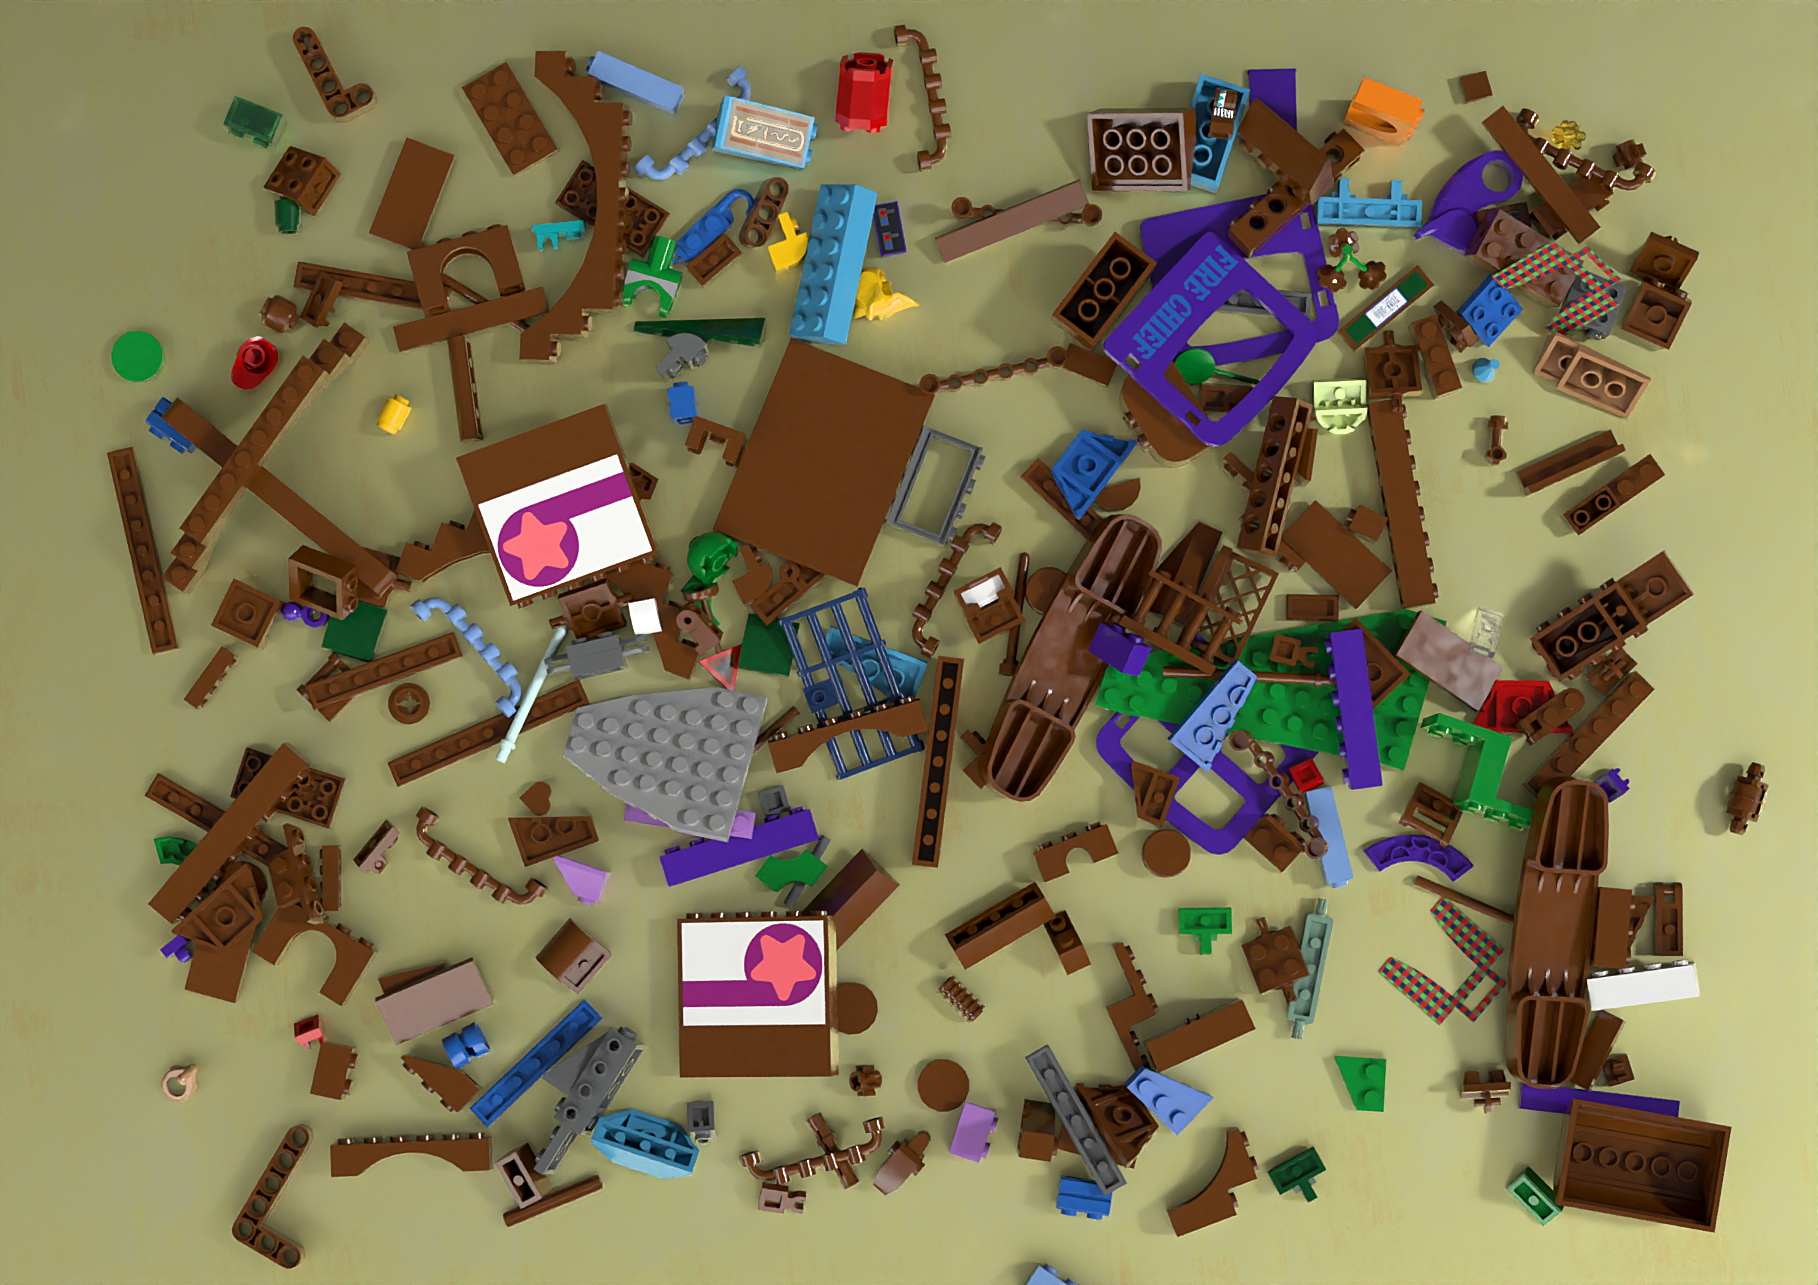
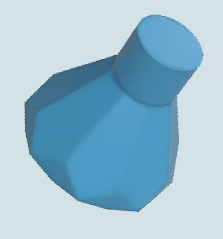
(1485, 369)

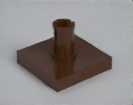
(1664, 260)

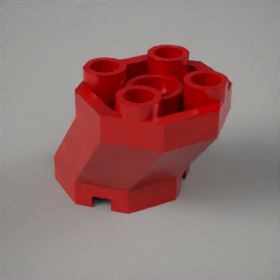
(864, 92)

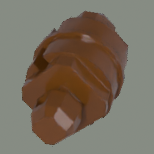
(1747, 798)

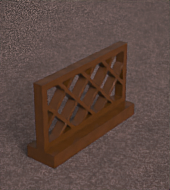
(1211, 588)

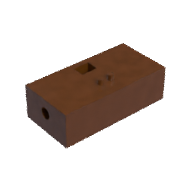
(1199, 1034)

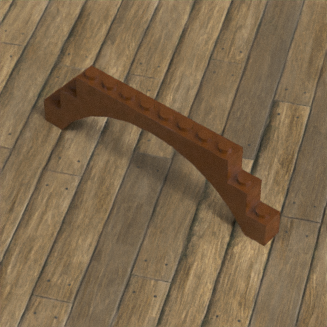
(600, 276)
(217, 503)
(644, 581)

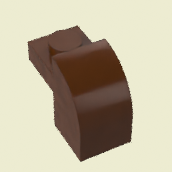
(755, 582)
(975, 742)

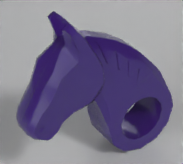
(1453, 215)

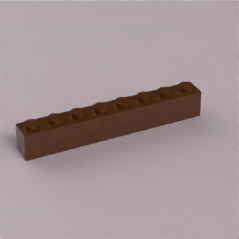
(1401, 505)
(938, 761)
(230, 833)

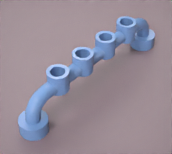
(697, 145)
(472, 635)

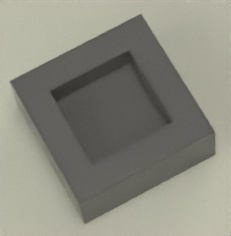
(774, 801)

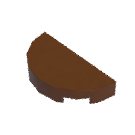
(1119, 496)

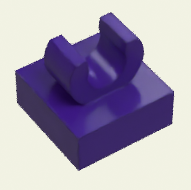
(1613, 784)
(178, 948)

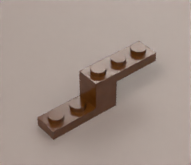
(1235, 467)
(1133, 1008)

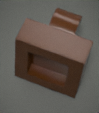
(1617, 1070)

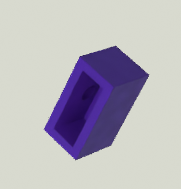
(1120, 649)

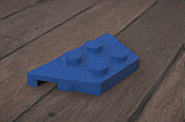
(1089, 467)

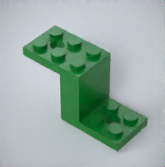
(1480, 770)

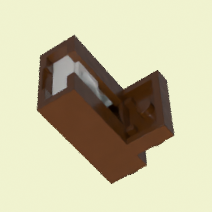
(989, 606)

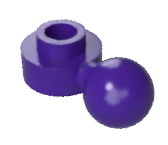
(292, 612)

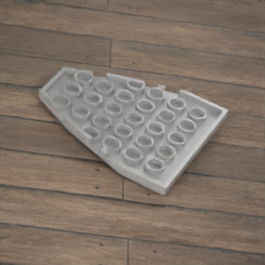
(672, 753)

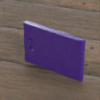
(1276, 90)

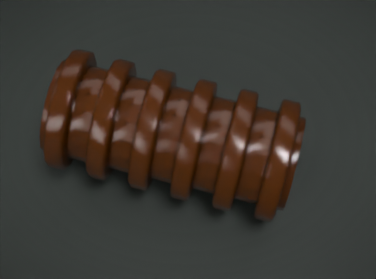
(961, 999)

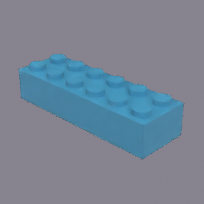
(833, 263)

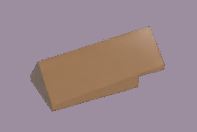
(1590, 375)

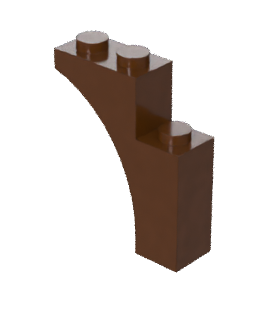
(1215, 1201)

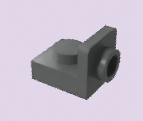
(701, 1122)

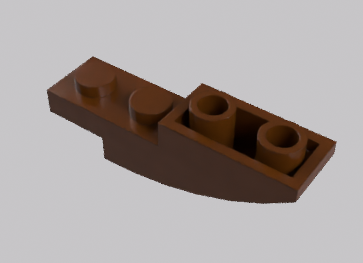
(1614, 494)

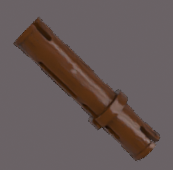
(827, 1141)

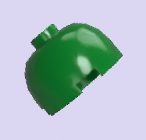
(709, 555)

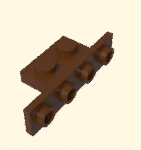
(293, 876)

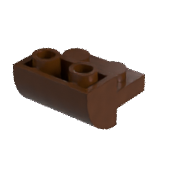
(573, 956)

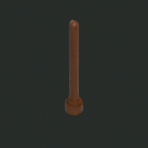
(1010, 664)

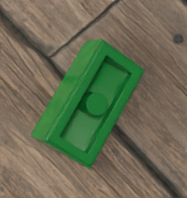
(1535, 1196)

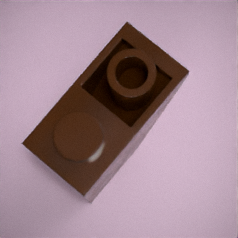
(1067, 943)

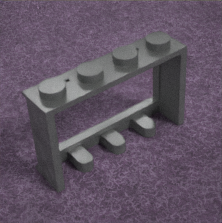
(957, 507)

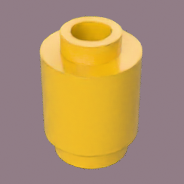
(394, 414)

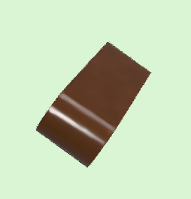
(772, 203)

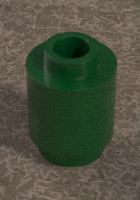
(287, 216)

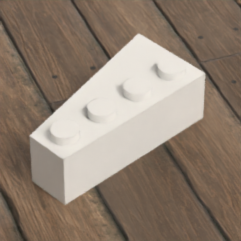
(1643, 986)

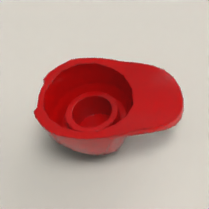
(253, 363)

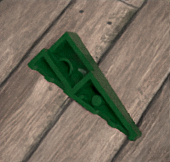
(733, 331)

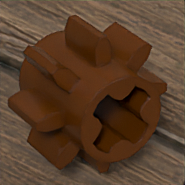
(1629, 154)
(865, 1080)

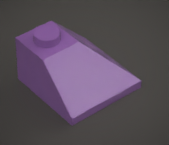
(583, 879)

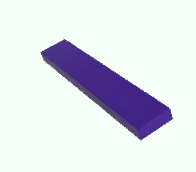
(1557, 1100)

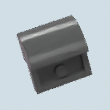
(684, 349)

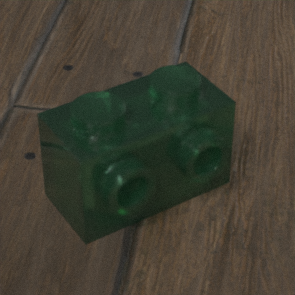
(254, 122)

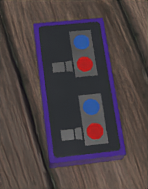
(889, 229)

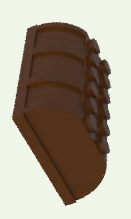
(1641, 1164)

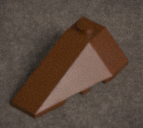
(1186, 564)

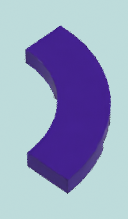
(1418, 849)

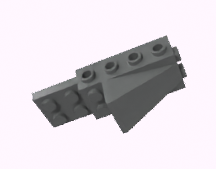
(591, 1082)

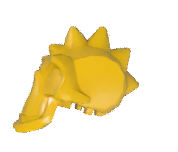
(876, 297)

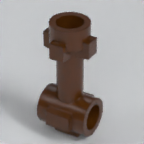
(1497, 453)

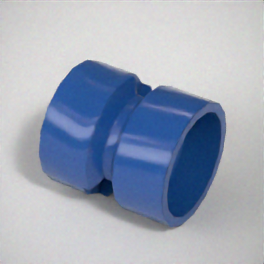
(466, 1045)

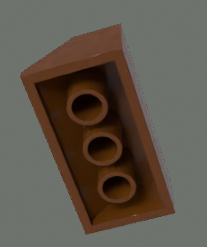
(1285, 153)

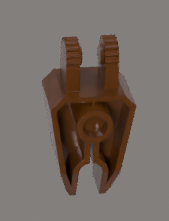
(903, 1161)

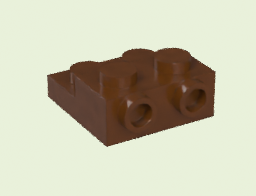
(1657, 312)

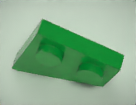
(1364, 1081)

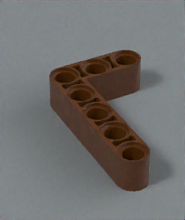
(270, 1198)

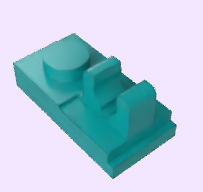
(571, 230)

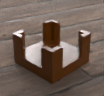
(719, 434)
(247, 613)

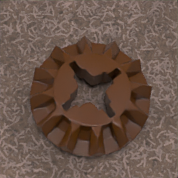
(400, 695)

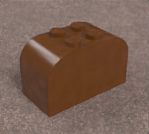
(1103, 291)
(1157, 429)

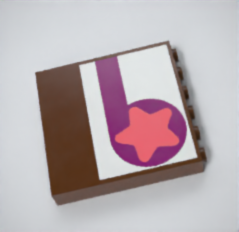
(558, 506)
(758, 995)

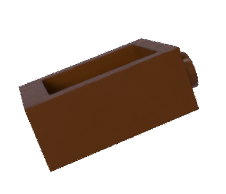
(301, 590)

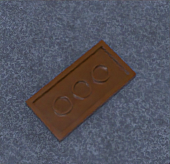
(510, 119)

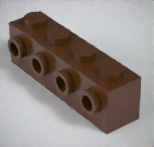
(1000, 925)

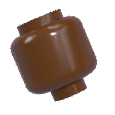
(279, 314)

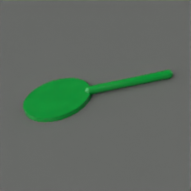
(1199, 365)

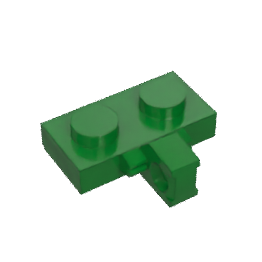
(1205, 925)

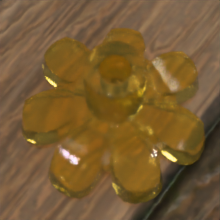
(1568, 134)

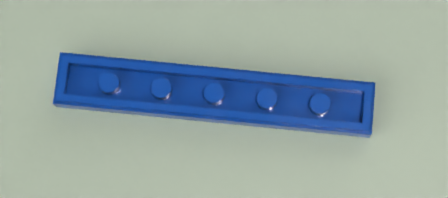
(536, 1063)

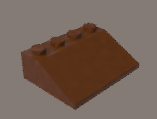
(1141, 148)

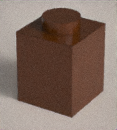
(1365, 523)

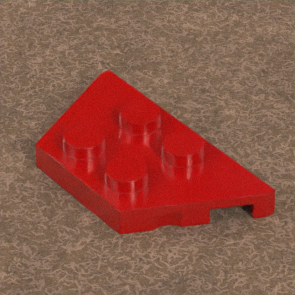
(1511, 702)

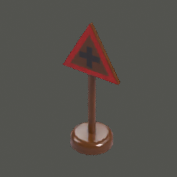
(723, 664)

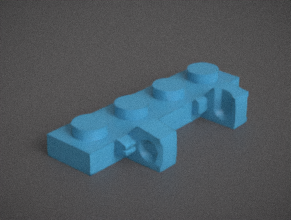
(1389, 211)

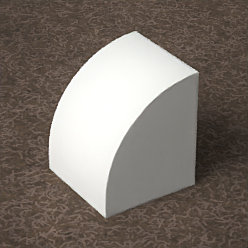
(645, 617)

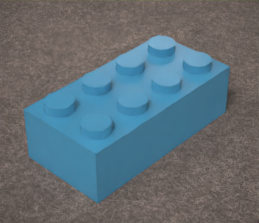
(1209, 152)

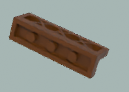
(1569, 462)

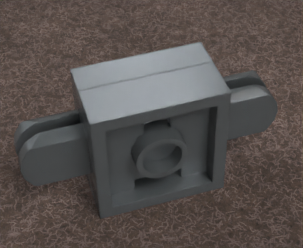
(596, 656)

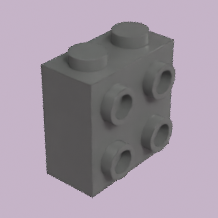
(1602, 325)

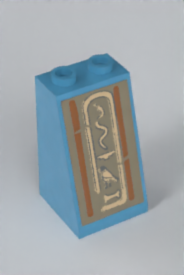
(763, 133)

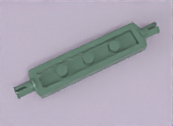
(1314, 950)

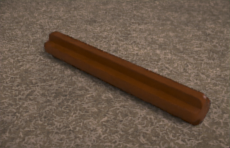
(553, 1201)

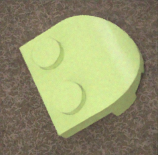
(1340, 403)

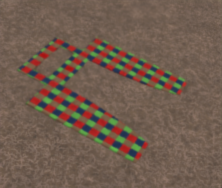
(1551, 258)
(1474, 944)

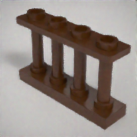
(1159, 634)

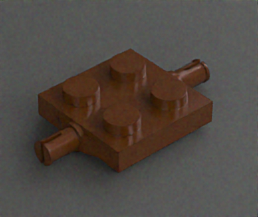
(1392, 371)
(367, 595)
(592, 610)
(1276, 960)

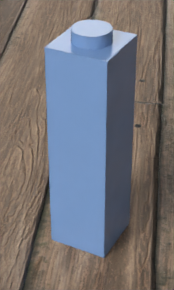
(635, 82)
(1336, 863)

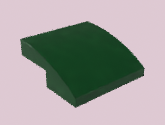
(356, 634)
(766, 648)

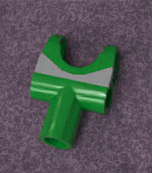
(654, 275)

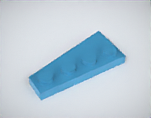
(907, 668)

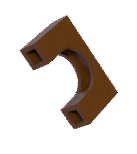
(430, 262)
(352, 954)

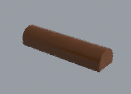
(465, 389)

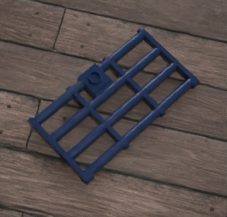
(831, 691)

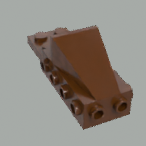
(1610, 617)

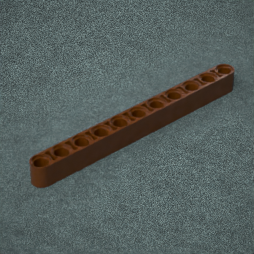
(282, 499)

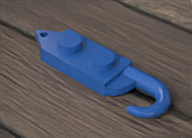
(709, 227)

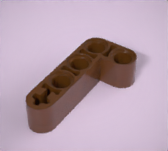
(327, 73)

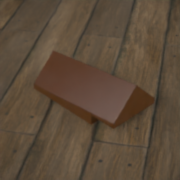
(853, 895)

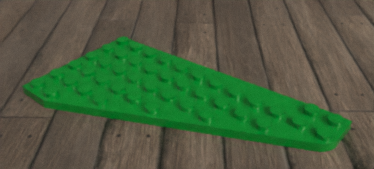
(1279, 711)

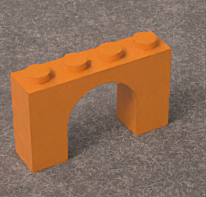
(1383, 112)

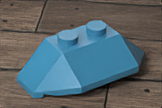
(646, 1144)

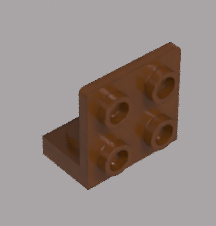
(303, 178)
(1274, 841)

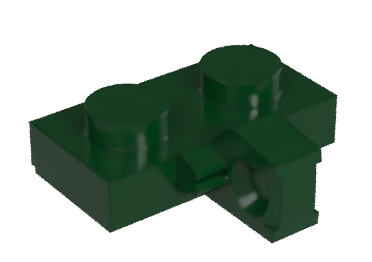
(1298, 1174)

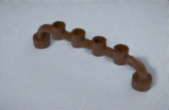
(932, 83)
(1585, 168)
(1090, 215)
(930, 383)
(947, 569)
(1314, 847)
(479, 876)
(830, 1160)

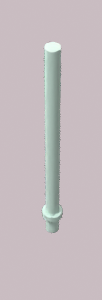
(508, 743)

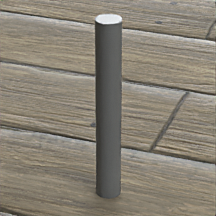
(799, 886)

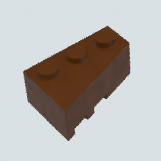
(1037, 1131)

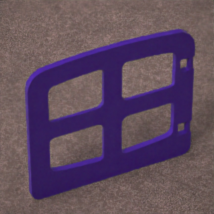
(1257, 796)

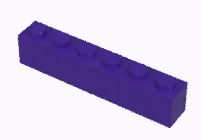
(1354, 709)
(714, 855)

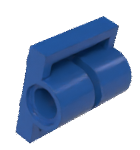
(1489, 310)

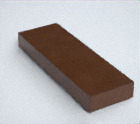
(1597, 1049)

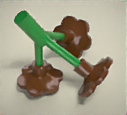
(1344, 245)

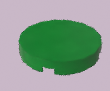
(137, 356)

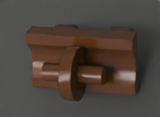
(1610, 671)
(1485, 1093)

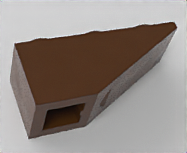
(448, 1082)

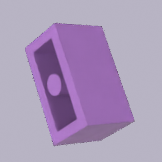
(972, 1132)

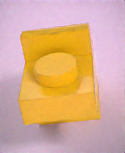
(792, 251)

